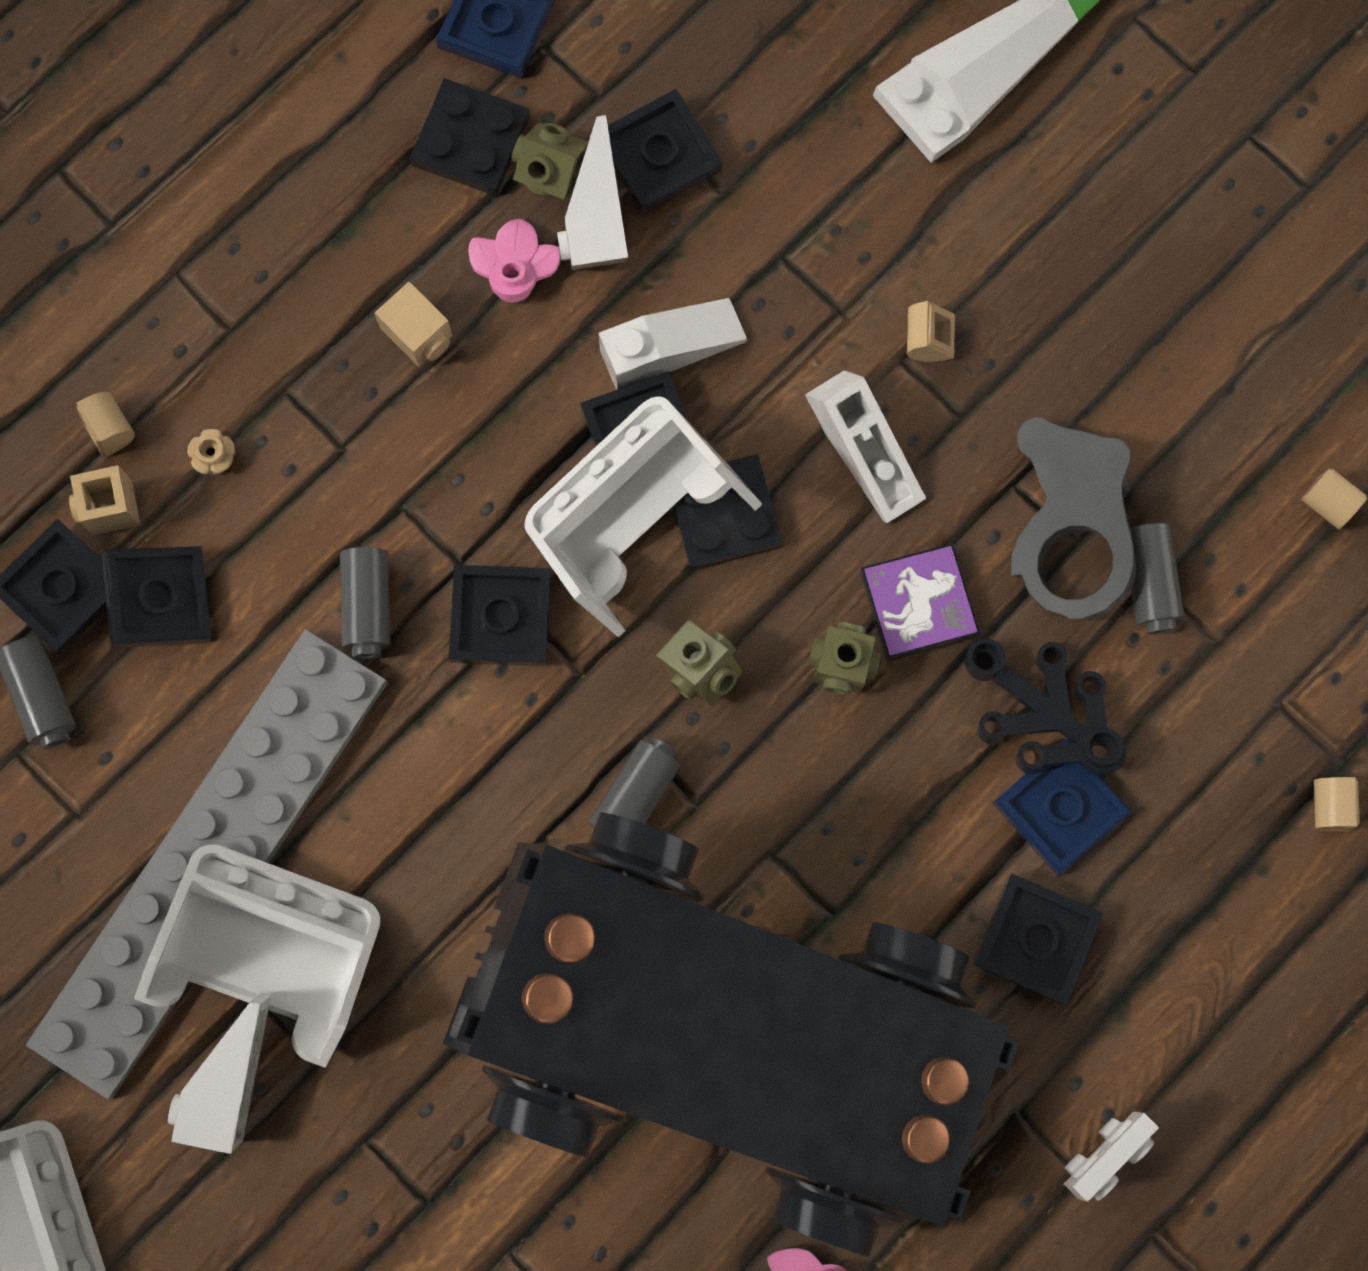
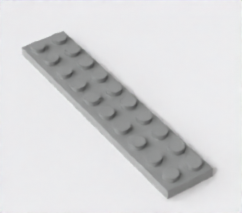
(243, 805)

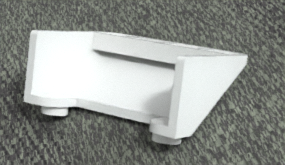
(268, 932)

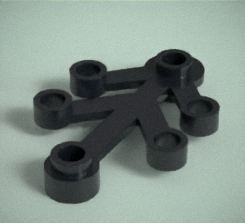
(1050, 712)

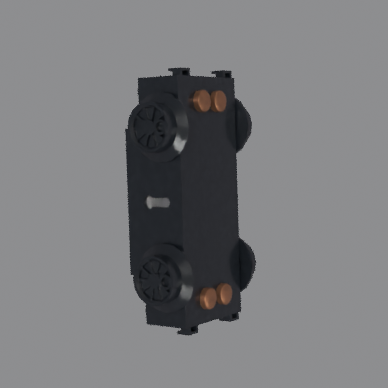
(729, 1034)

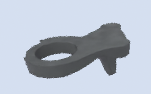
(1084, 492)

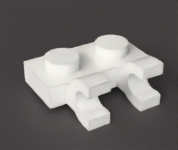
(1123, 1143)

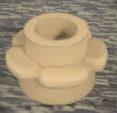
(223, 453)

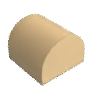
(930, 332)
(105, 423)
(1334, 498)
(1336, 804)

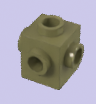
(548, 160)
(700, 663)
(841, 676)

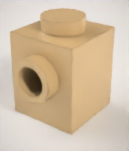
(414, 325)
(103, 500)

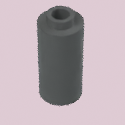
(1156, 583)
(365, 601)
(36, 693)
(640, 782)

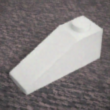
(594, 215)
(669, 340)
(866, 443)
(218, 1097)

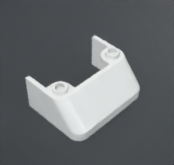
(620, 495)
(41, 1204)

